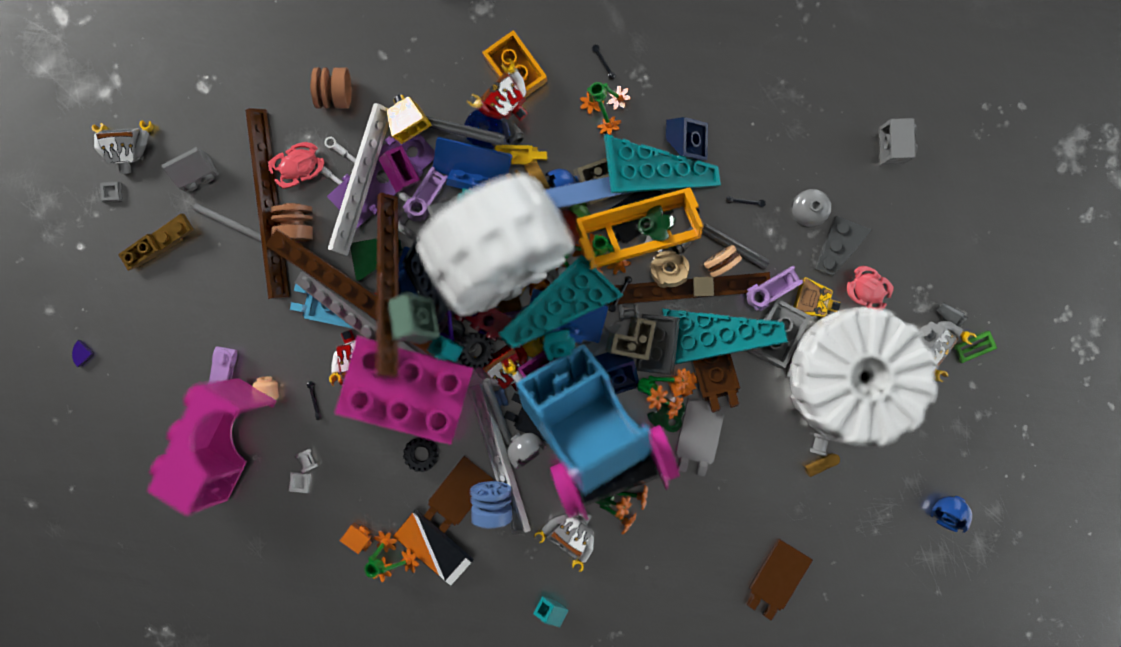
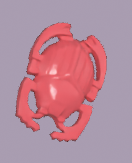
(297, 164)
(869, 288)

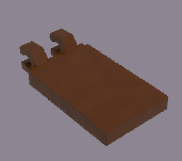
(717, 379)
(454, 495)
(778, 578)

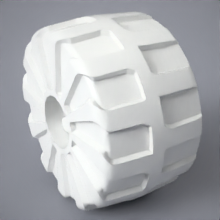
(494, 243)
(828, 383)

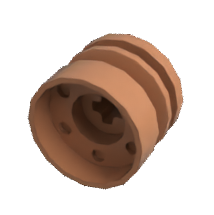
(327, 88)
(292, 221)

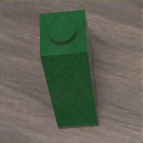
(365, 258)

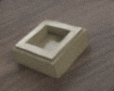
(703, 286)

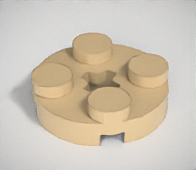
(666, 278)

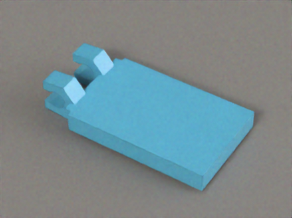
(316, 311)

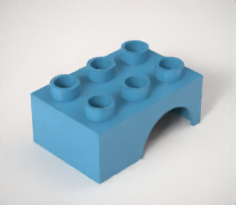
(583, 419)

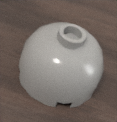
(811, 208)
(524, 449)

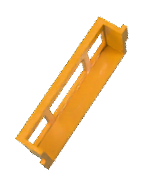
(633, 211)

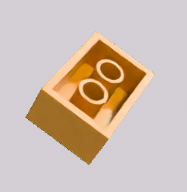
(513, 48)

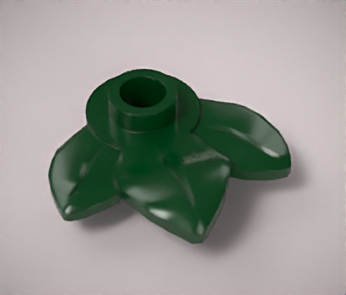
(659, 224)
(661, 418)

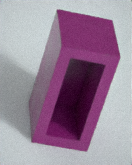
(398, 169)

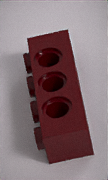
(477, 322)

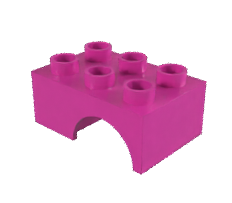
(419, 402)
(201, 454)

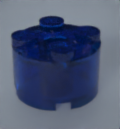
(479, 120)

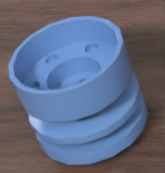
(491, 504)

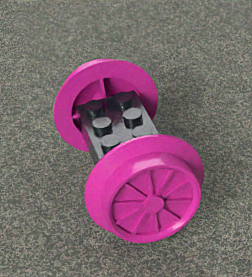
(635, 475)

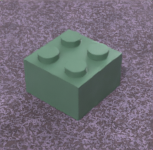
(413, 318)

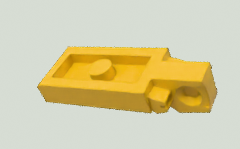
(522, 153)

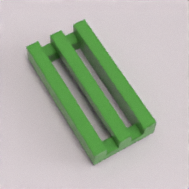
(959, 352)

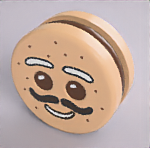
(722, 261)

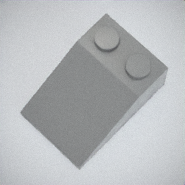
(795, 324)

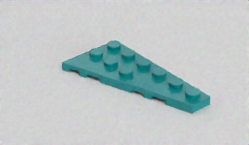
(651, 169)
(564, 300)
(717, 335)

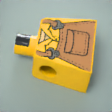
(406, 119)
(815, 299)

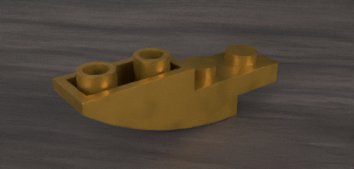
(156, 243)

